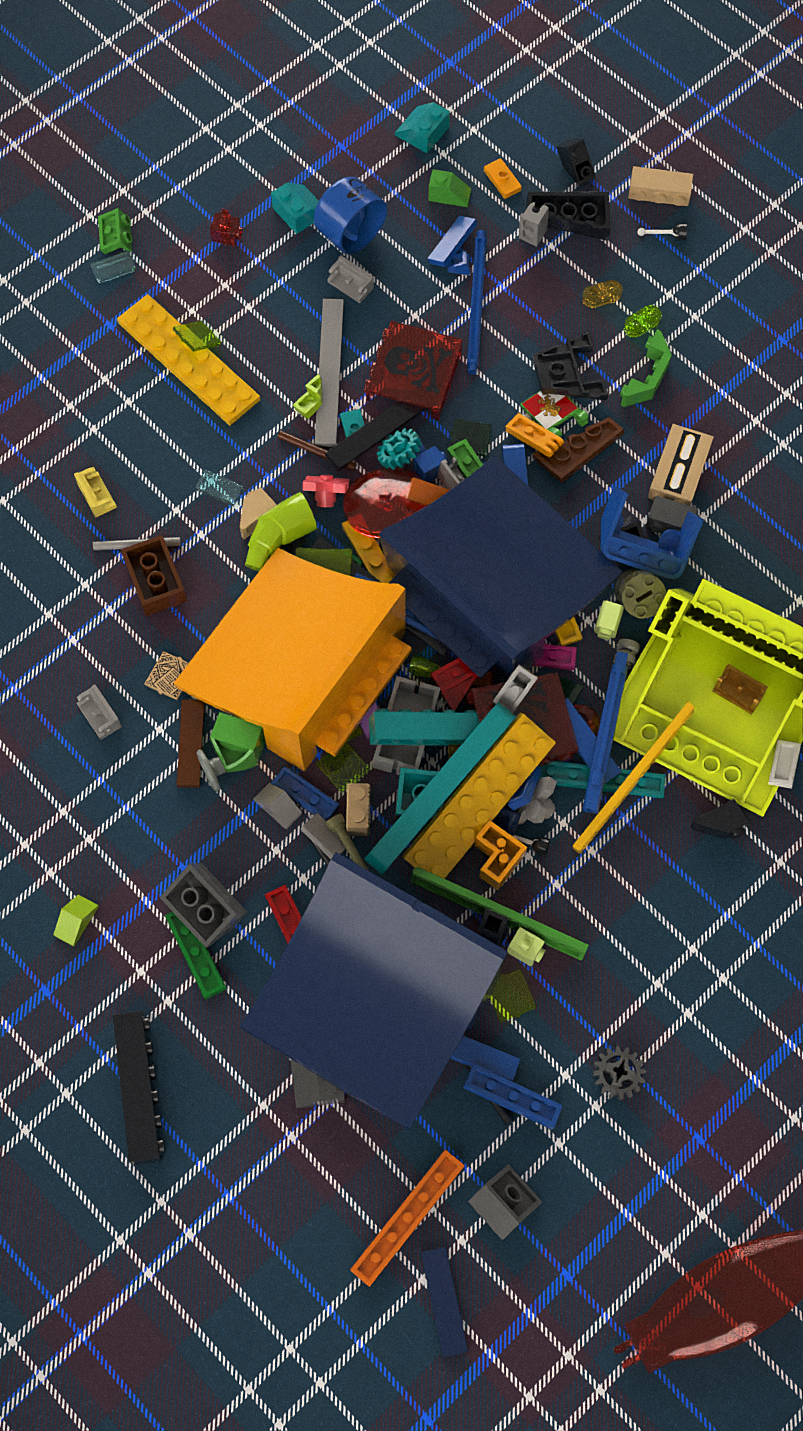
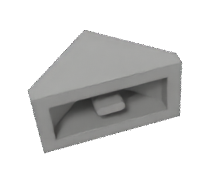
(278, 805)

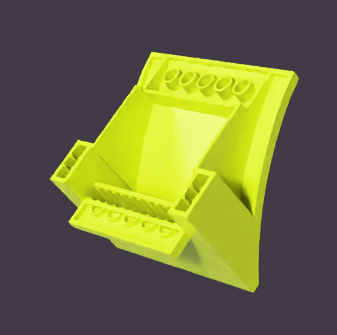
(681, 664)

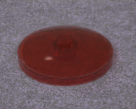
(379, 500)

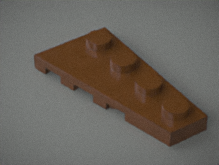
(579, 449)

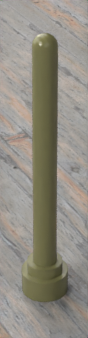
(338, 826)

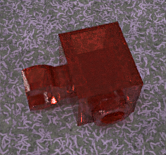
(225, 228)

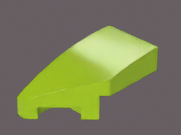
(312, 399)

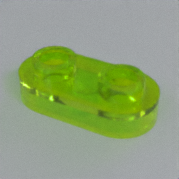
(643, 319)

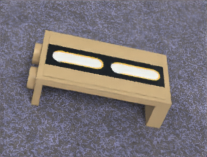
(680, 465)

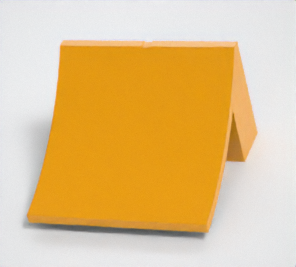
(302, 655)

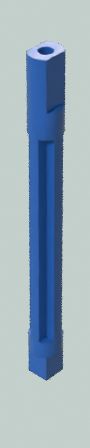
(605, 734)

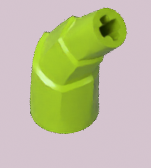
(279, 526)

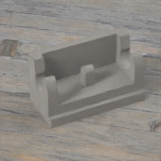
(533, 225)
(351, 279)
(450, 475)
(98, 712)

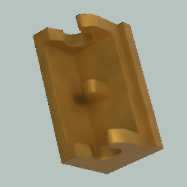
(740, 689)

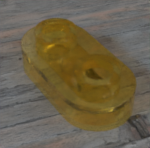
(604, 294)

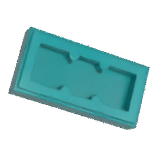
(351, 421)

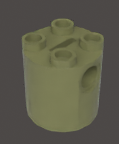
(639, 593)

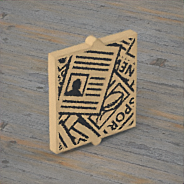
(165, 674)

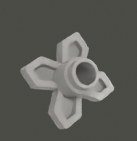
(541, 805)

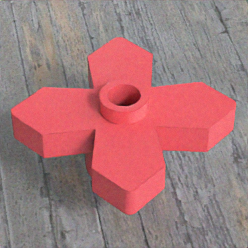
(325, 488)

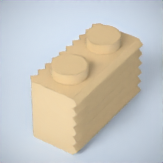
(358, 809)

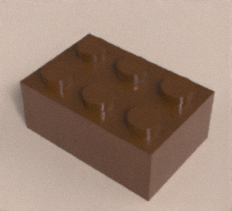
(154, 575)

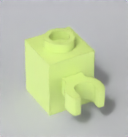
(526, 947)

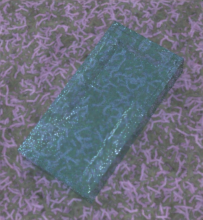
(113, 267)
(219, 488)

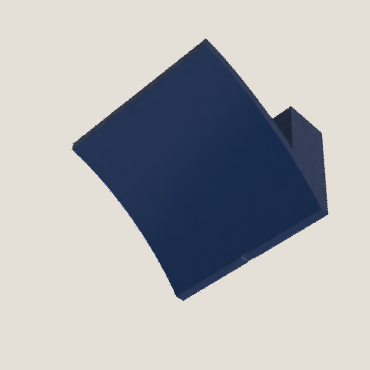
(494, 569)
(375, 991)

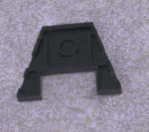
(559, 372)

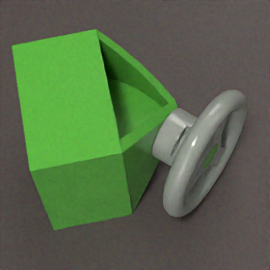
(236, 747)

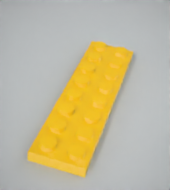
(198, 370)
(480, 797)

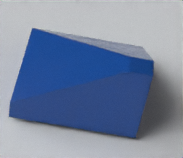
(459, 264)

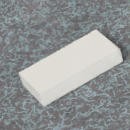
(784, 764)

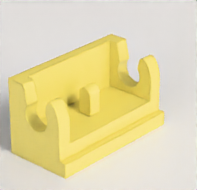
(95, 491)

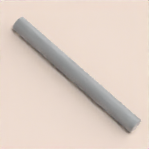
(120, 544)

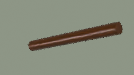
(308, 447)

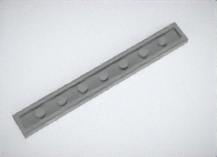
(329, 372)

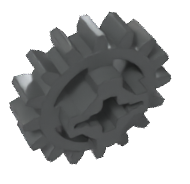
(627, 1077)

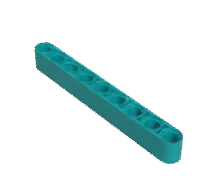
(440, 788)

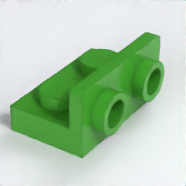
(114, 231)

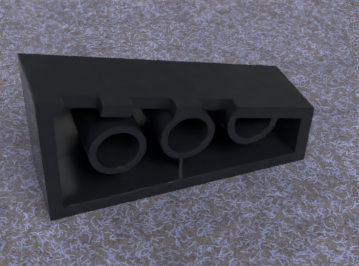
(575, 211)

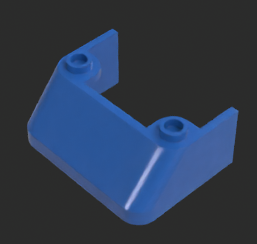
(661, 558)

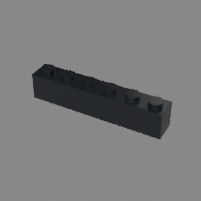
(137, 1088)

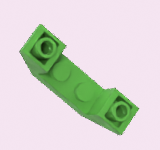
(637, 391)

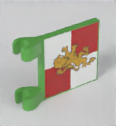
(553, 410)

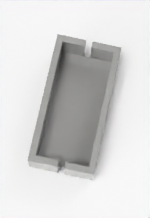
(403, 697)

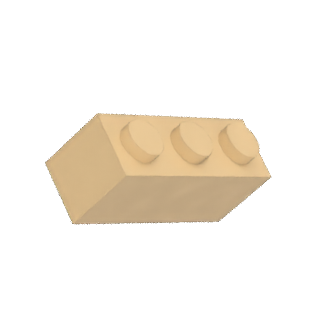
(660, 186)

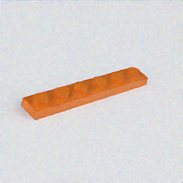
(407, 1218)

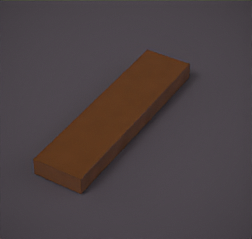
(189, 742)

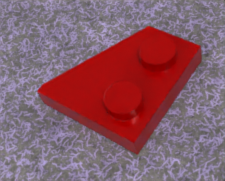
(453, 681)

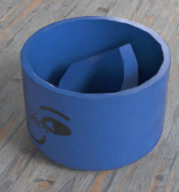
(350, 214)

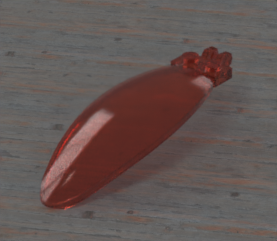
(720, 1302)

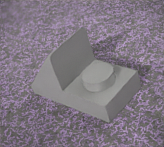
(515, 688)

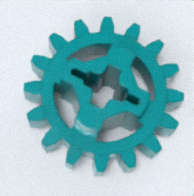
(399, 449)

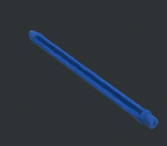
(476, 302)

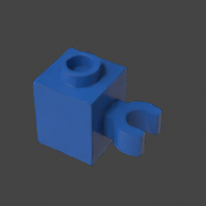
(428, 463)

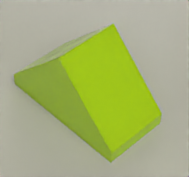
(74, 919)

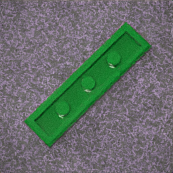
(197, 958)

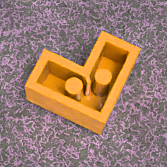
(504, 854)

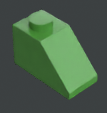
(448, 189)

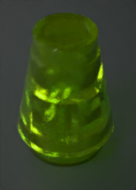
(422, 666)

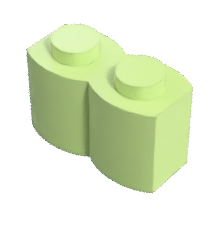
(608, 620)

